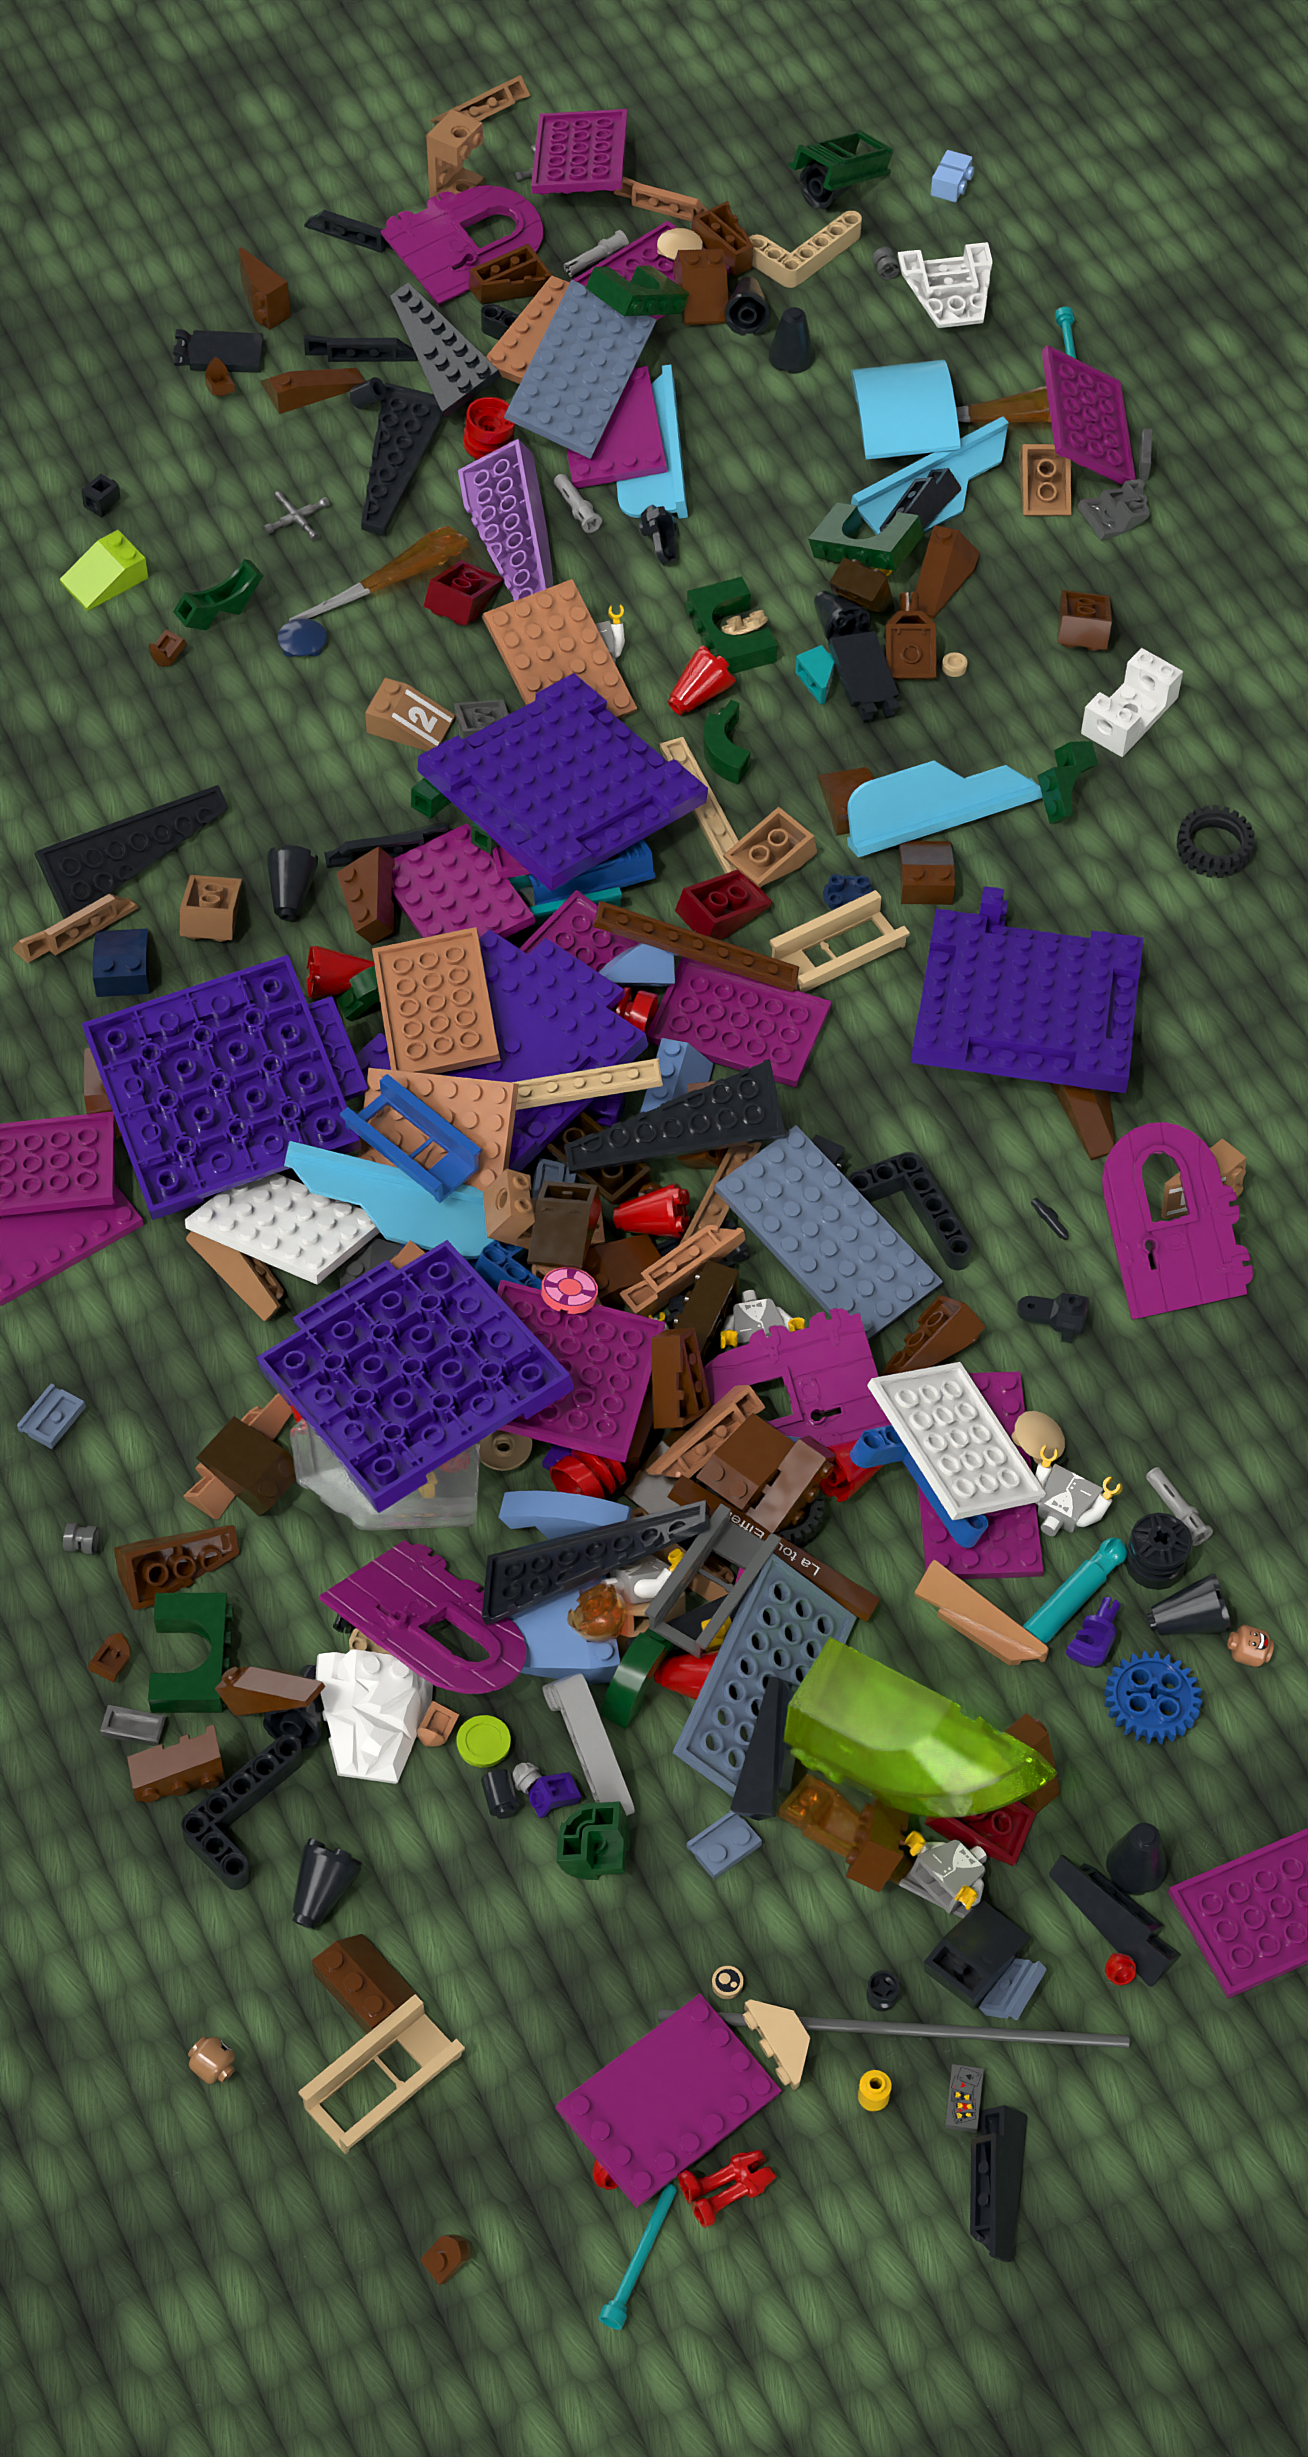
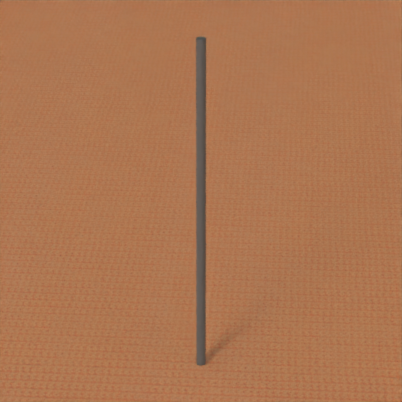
(937, 2030)

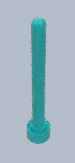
(1065, 318)
(614, 2313)

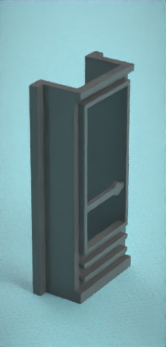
(730, 1543)

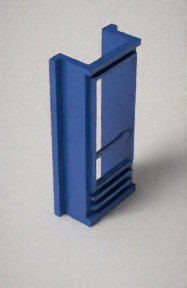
(630, 868)
(447, 1173)

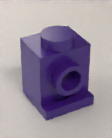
(993, 905)

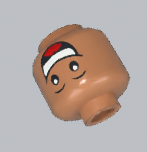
(1250, 1646)

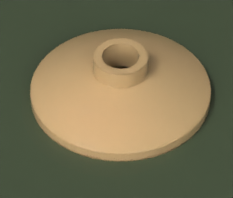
(519, 1450)

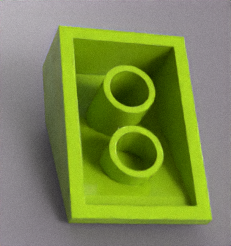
(105, 571)

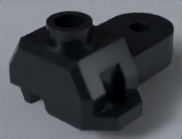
(663, 530)
(1064, 1313)

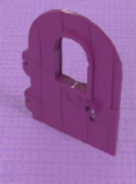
(437, 243)
(1192, 1254)
(822, 1370)
(416, 1594)

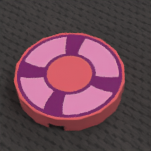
(569, 1290)

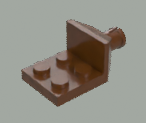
(911, 642)

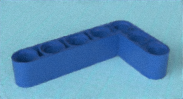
(503, 1262)
(885, 1446)

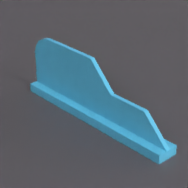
(978, 453)
(663, 488)
(929, 801)
(394, 1200)

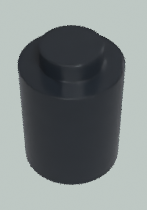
(367, 393)
(500, 1793)

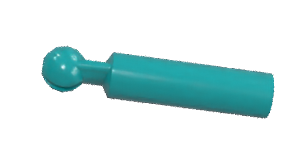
(1076, 1590)

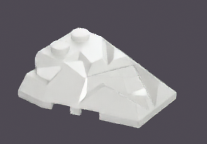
(950, 288)
(371, 1712)

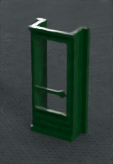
(845, 171)

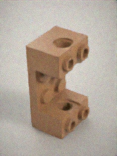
(447, 148)
(512, 1211)

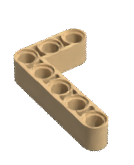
(796, 267)

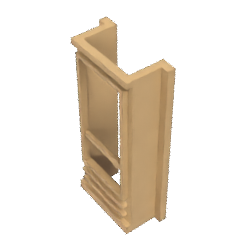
(792, 944)
(416, 2035)

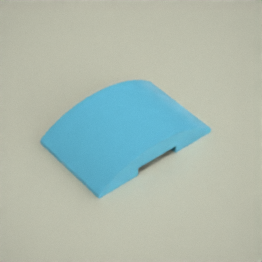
(906, 409)

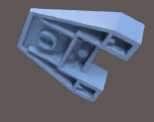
(555, 1647)

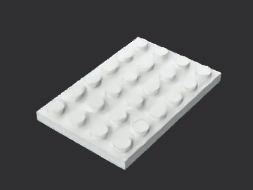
(285, 1226)
(956, 1440)

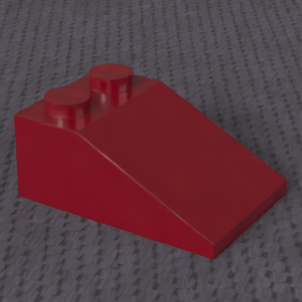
(461, 592)
(721, 904)
(996, 1832)

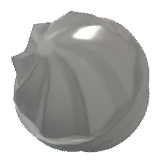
(525, 1776)

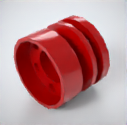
(486, 427)
(637, 1012)
(587, 1475)

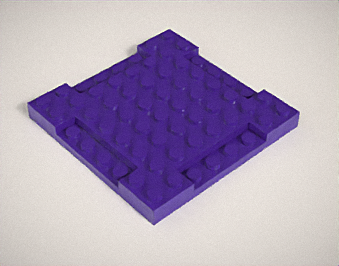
(562, 782)
(1028, 1003)

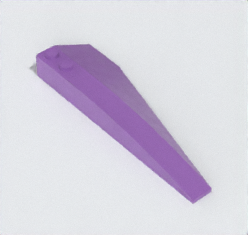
(510, 516)

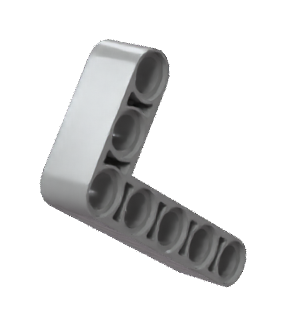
(589, 1738)

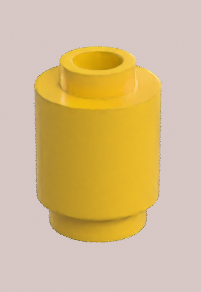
(874, 2090)

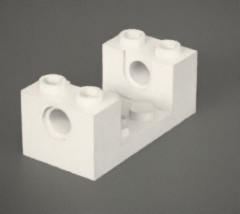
(1139, 702)

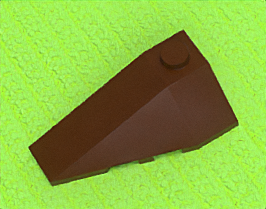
(307, 387)
(945, 567)
(1090, 1117)
(943, 1331)
(172, 1562)
(266, 1689)

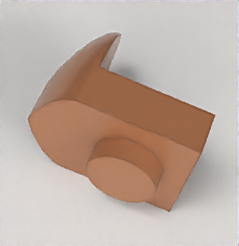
(436, 1725)

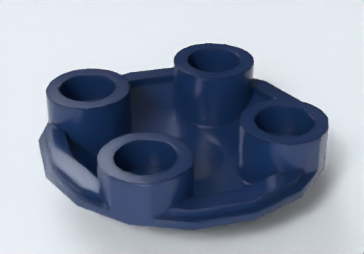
(302, 638)
(845, 889)

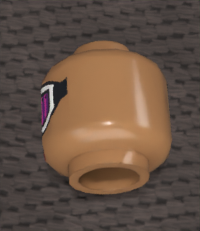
(211, 2060)

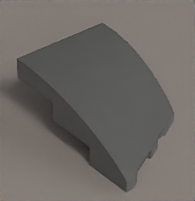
(1116, 509)

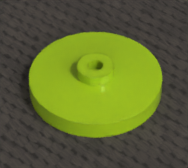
(483, 1741)

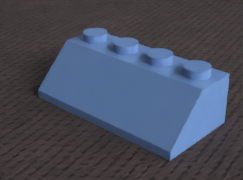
(679, 1067)

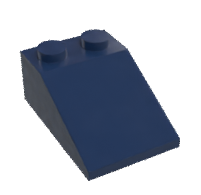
(121, 962)

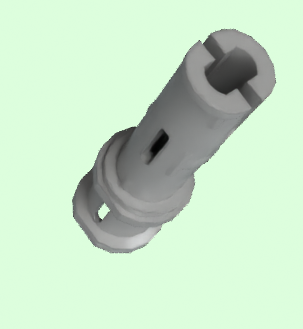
(605, 249)
(582, 509)
(1179, 1507)

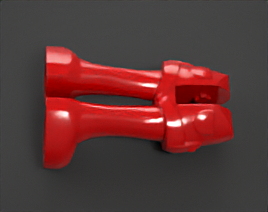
(737, 2170)

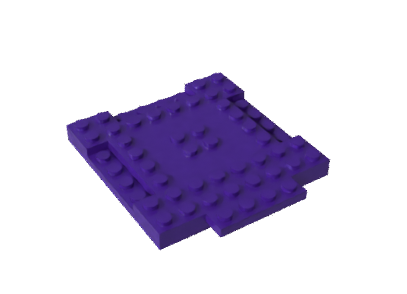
(548, 1022)
(224, 1081)
(411, 1370)

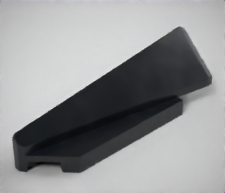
(348, 230)
(926, 496)
(392, 844)
(1117, 1918)
(997, 2179)

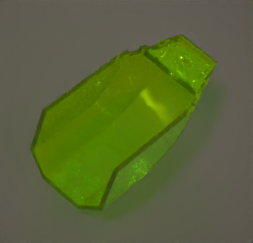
(904, 1741)

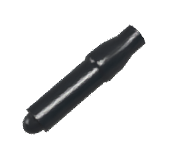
(1050, 1218)

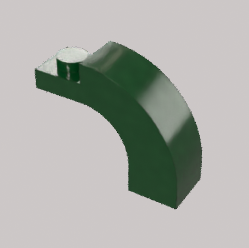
(722, 755)
(361, 994)
(632, 1677)

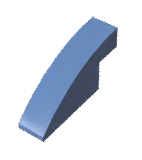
(641, 967)
(559, 1512)

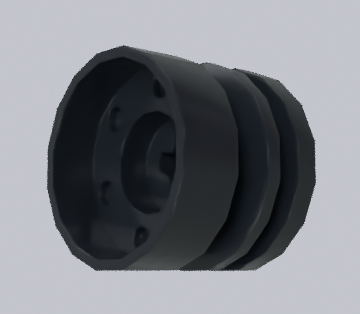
(1158, 1551)

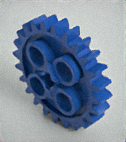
(1154, 1674)

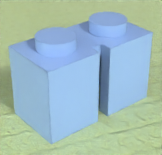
(952, 176)

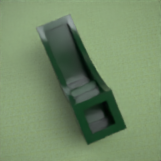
(230, 596)
(1058, 781)

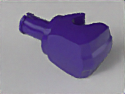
(1096, 1637)

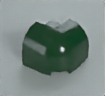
(594, 1841)

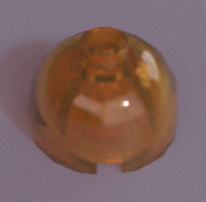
(599, 1614)

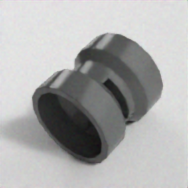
(886, 263)
(80, 1538)

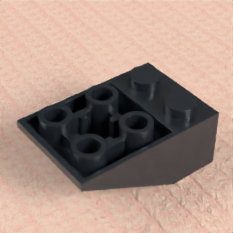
(975, 1953)

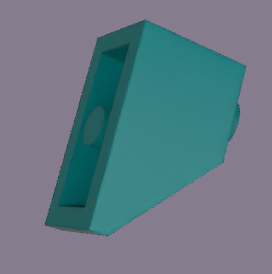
(816, 671)

